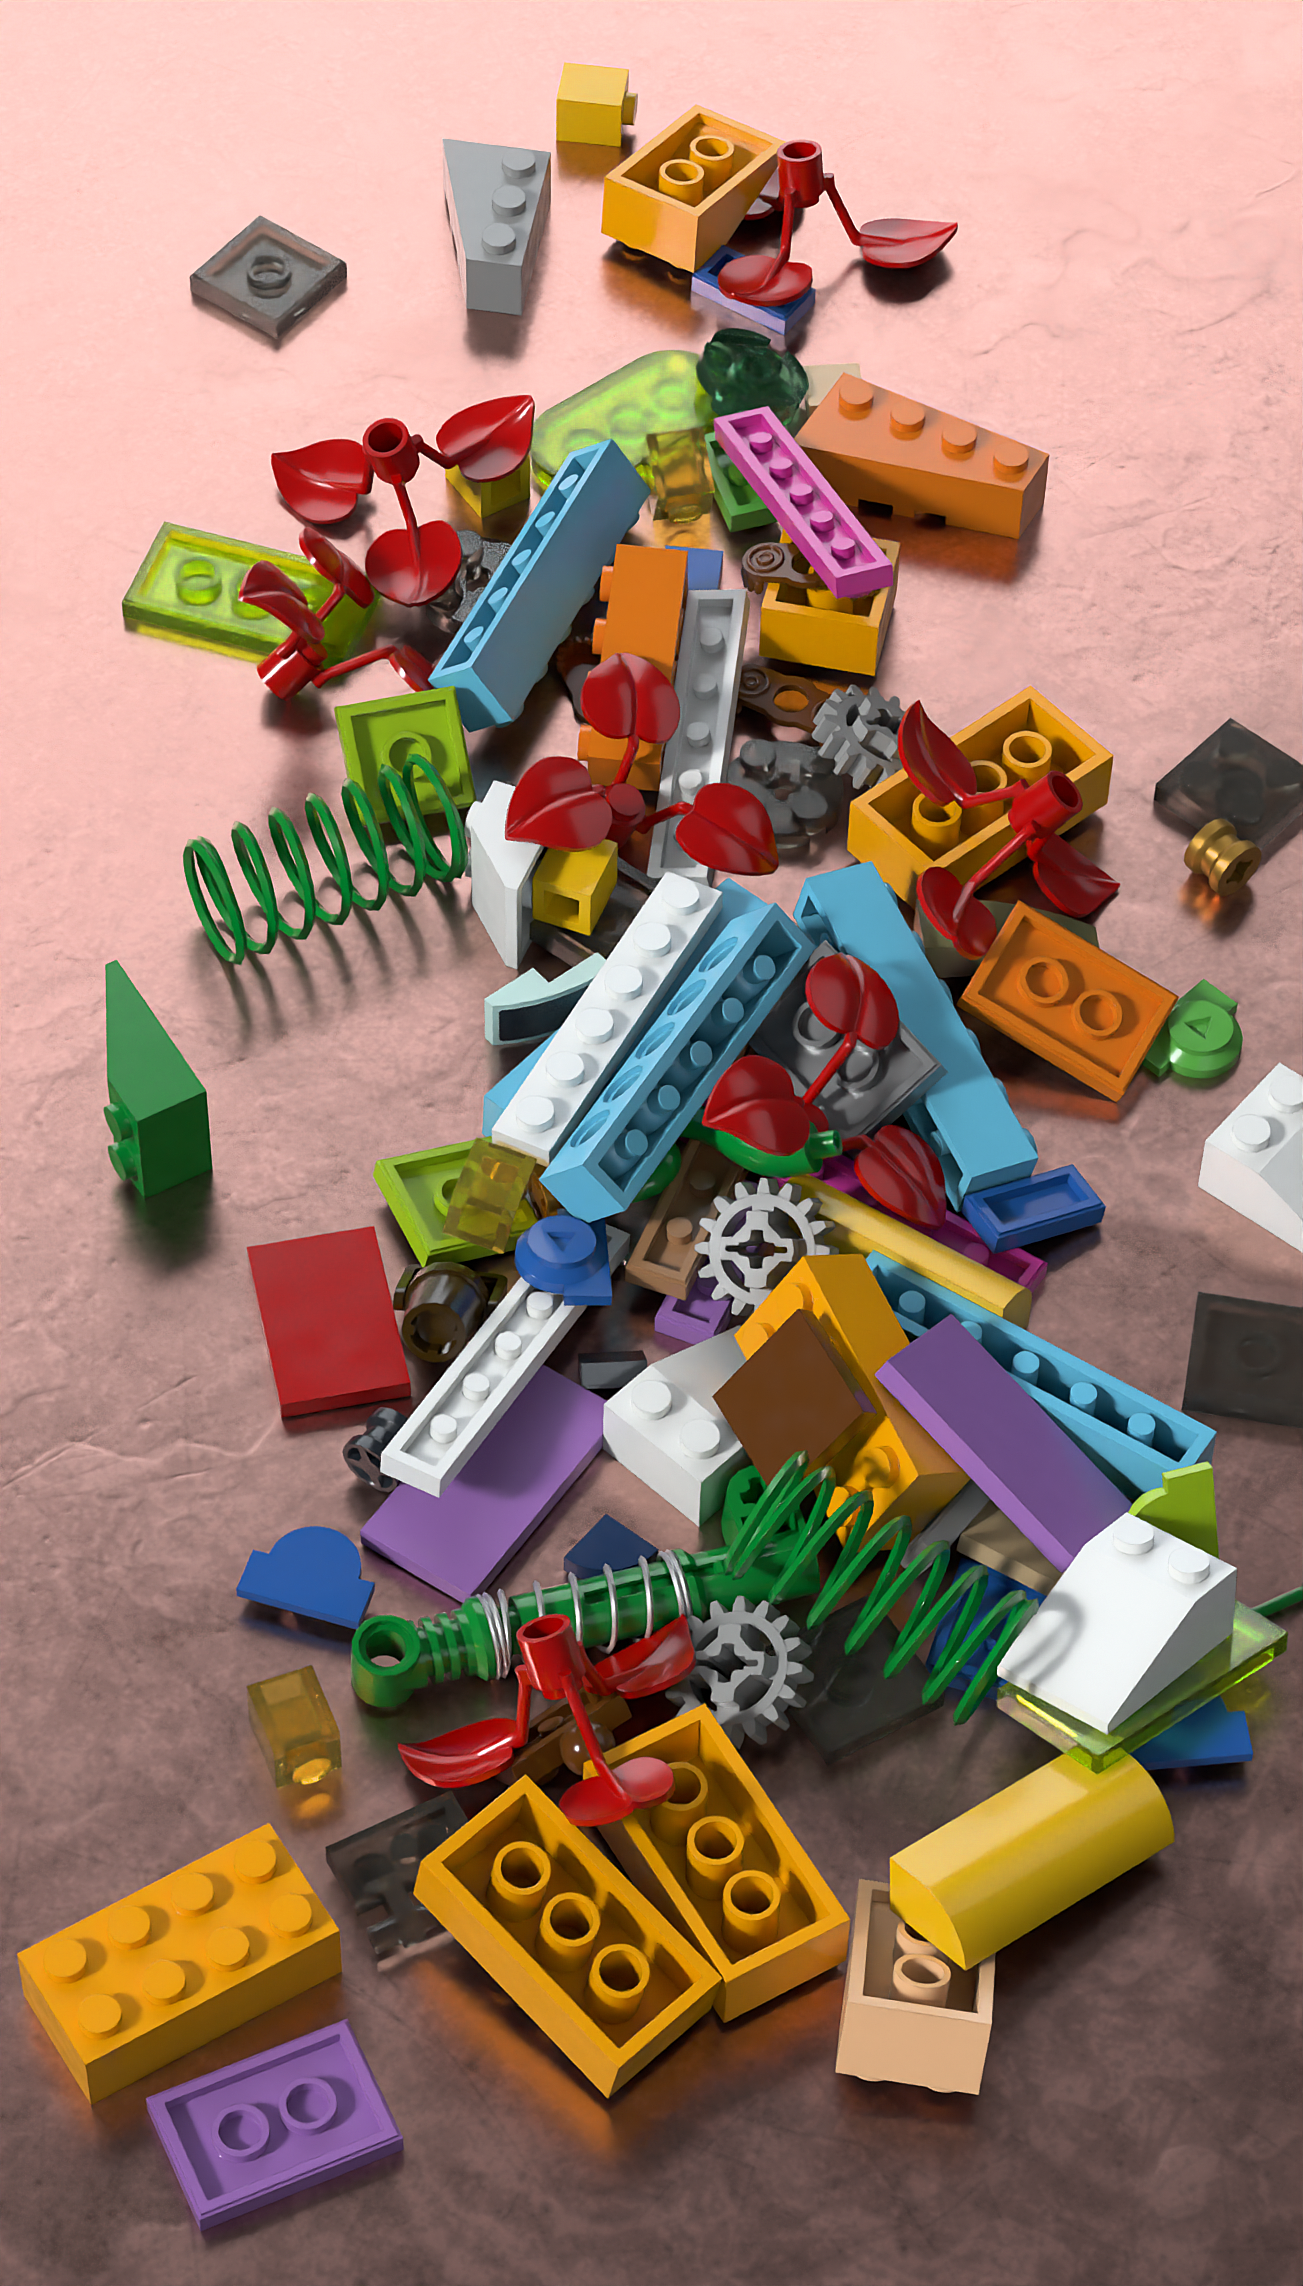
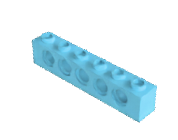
(677, 1064)

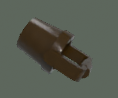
(445, 1307)

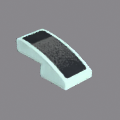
(533, 1006)

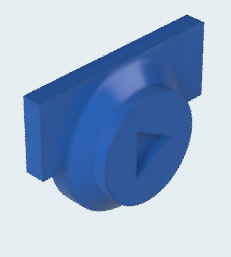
(567, 1259)
(310, 1574)
(1200, 1738)

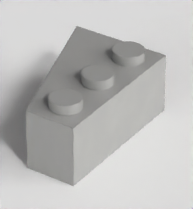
(497, 219)

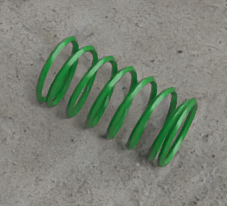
(261, 885)
(781, 1500)

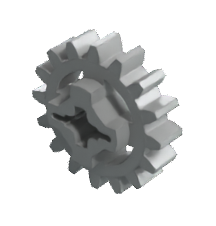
(860, 734)
(763, 1224)
(755, 1692)

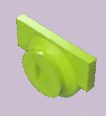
(1183, 1506)

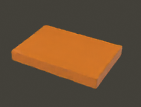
(1067, 1001)

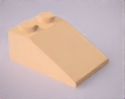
(909, 2005)

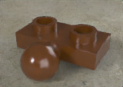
(557, 1738)

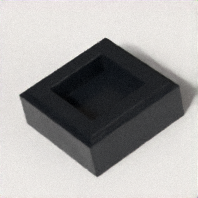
(610, 1368)

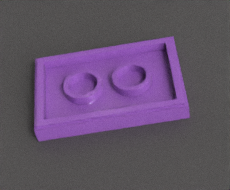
(274, 2124)

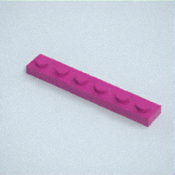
(804, 503)

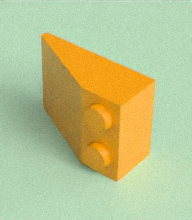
(688, 187)

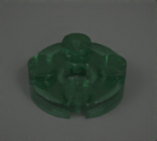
(747, 375)

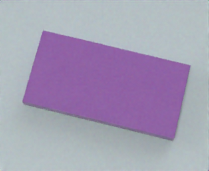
(1003, 1441)
(498, 1494)

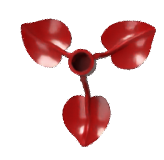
(798, 184)
(414, 562)
(302, 653)
(567, 813)
(1036, 813)
(759, 1104)
(559, 1669)

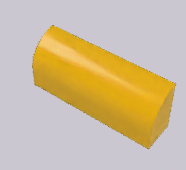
(865, 1229)
(1027, 1855)

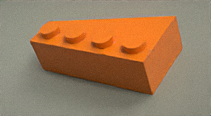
(922, 460)
(644, 619)

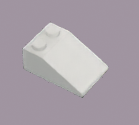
(1258, 1157)
(673, 1430)
(1123, 1623)

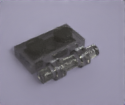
(383, 1866)

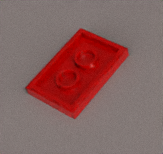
(328, 1321)

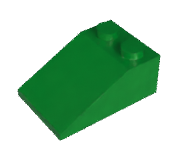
(153, 1095)

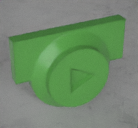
(1198, 1036)

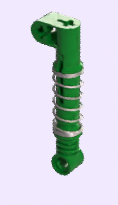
(600, 1608)

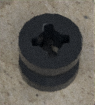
(364, 1451)

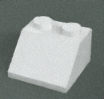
(501, 875)

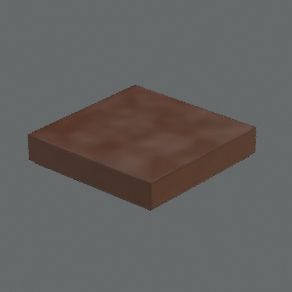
(794, 1398)

